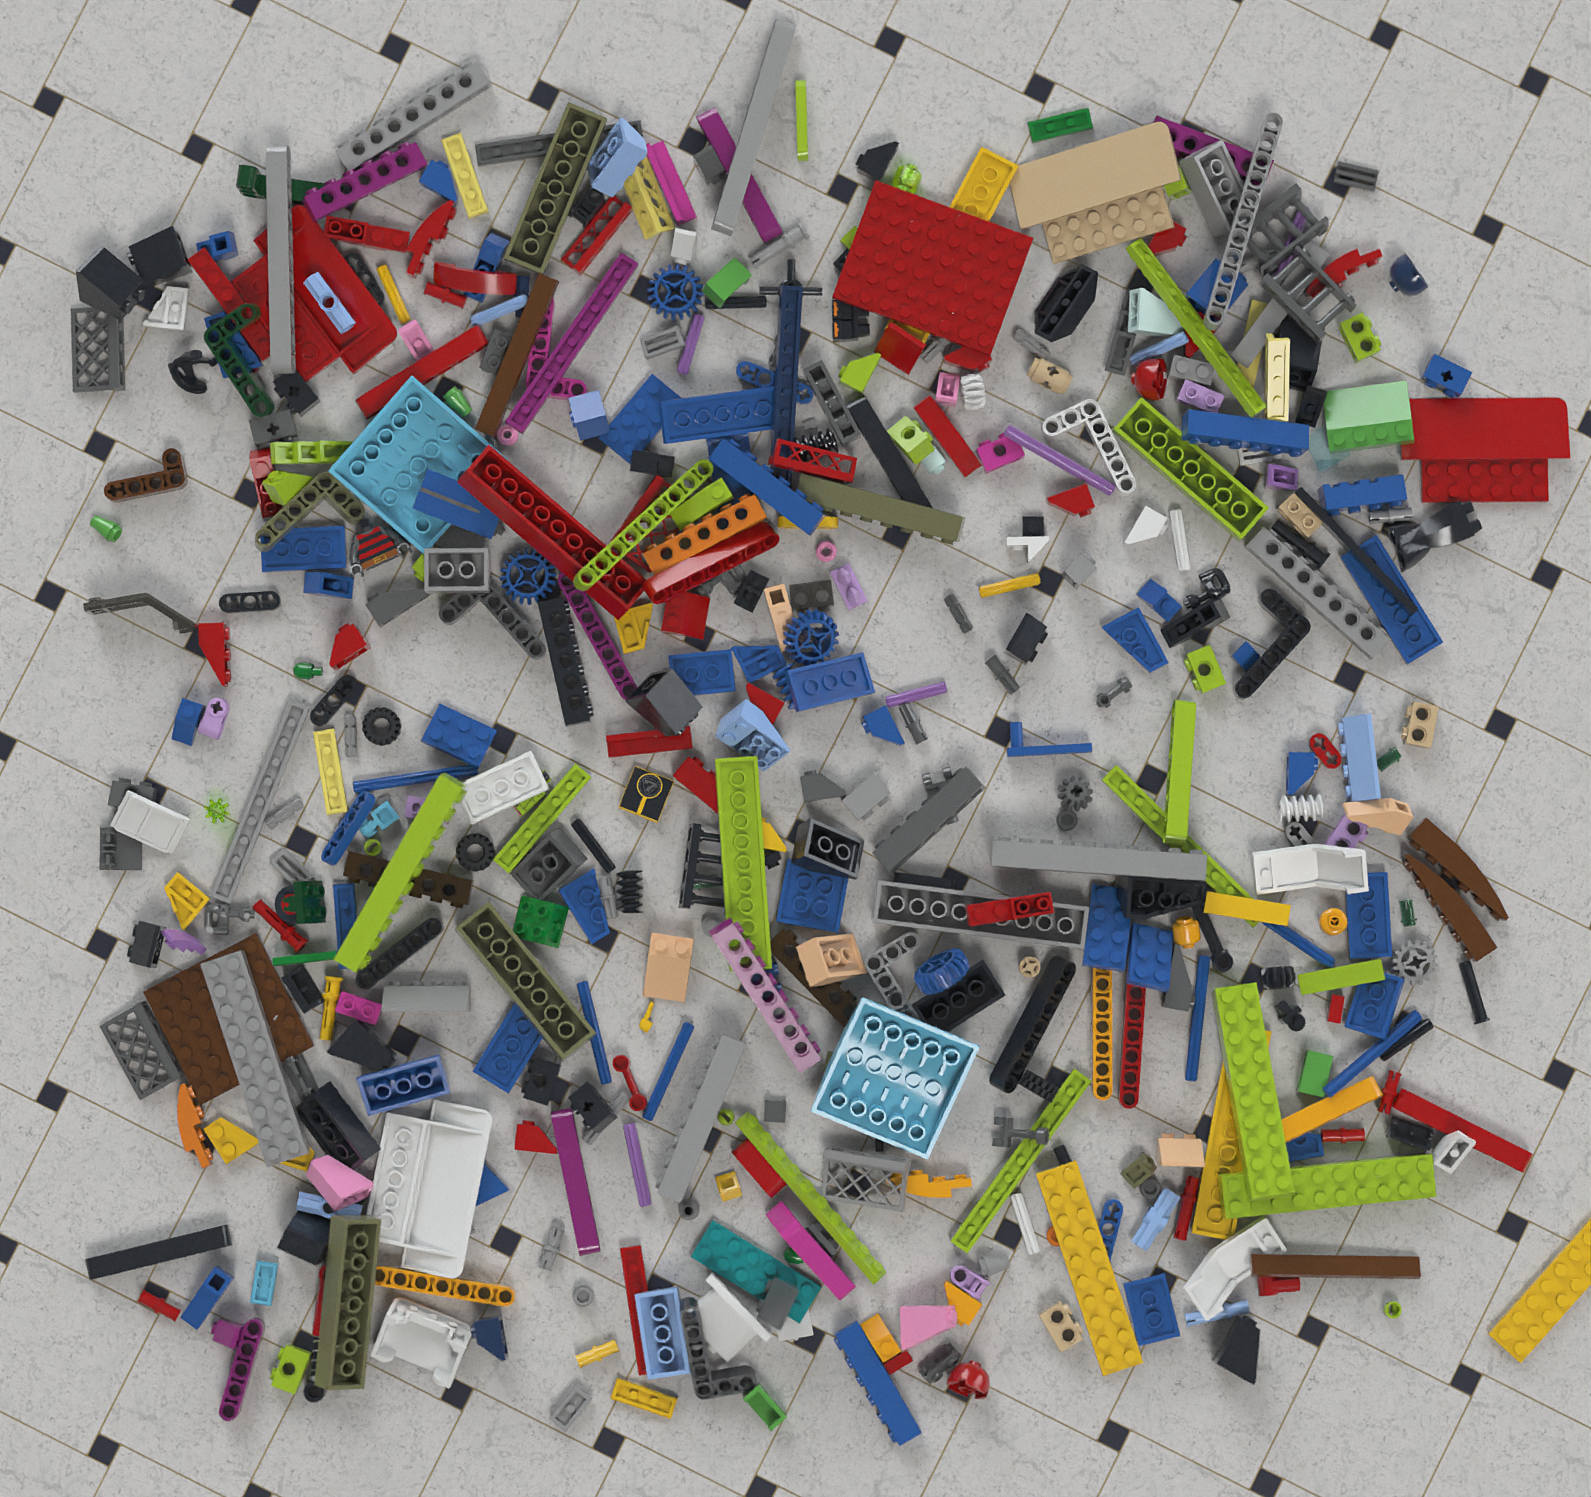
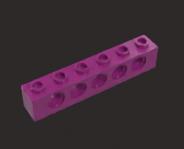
(1200, 140)
(409, 152)

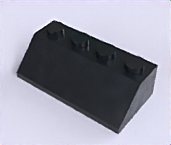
(961, 1001)
(337, 1127)

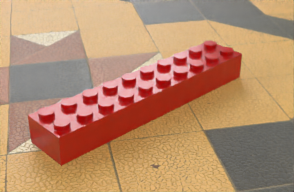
(549, 529)

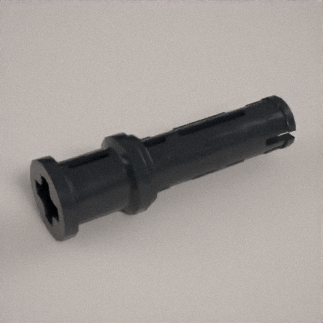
(1308, 549)

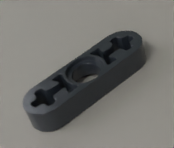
(361, 264)
(265, 596)
(339, 684)
(922, 880)

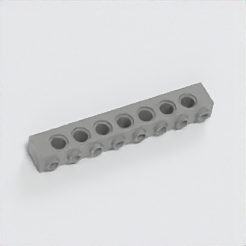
(425, 118)
(1352, 633)

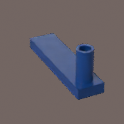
(1018, 750)

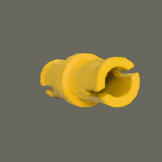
(597, 1353)

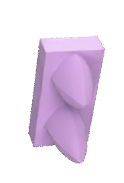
(848, 586)

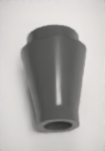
(689, 1203)

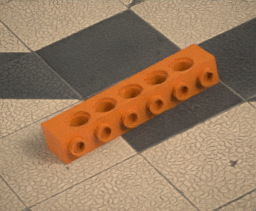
(754, 516)

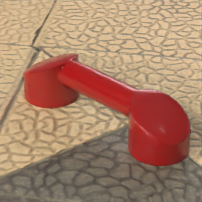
(622, 1064)

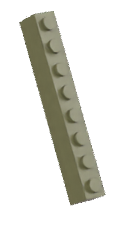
(882, 508)

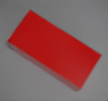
(1335, 1009)
(898, 1362)

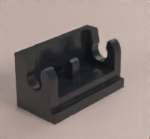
(303, 989)
(1410, 1133)

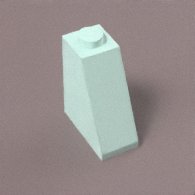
(1151, 315)

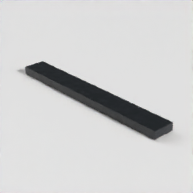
(1358, 554)

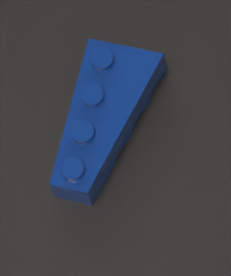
(1362, 495)

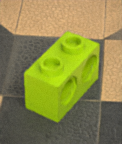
(1354, 339)

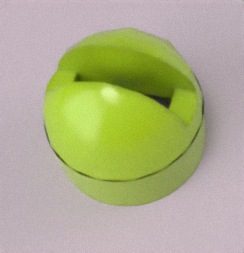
(375, 850)
(729, 1113)
(1395, 1309)

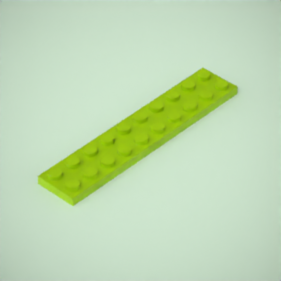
(743, 852)

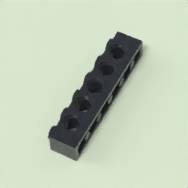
(548, 610)

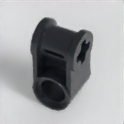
(587, 208)

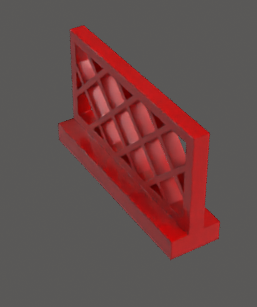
(647, 498)

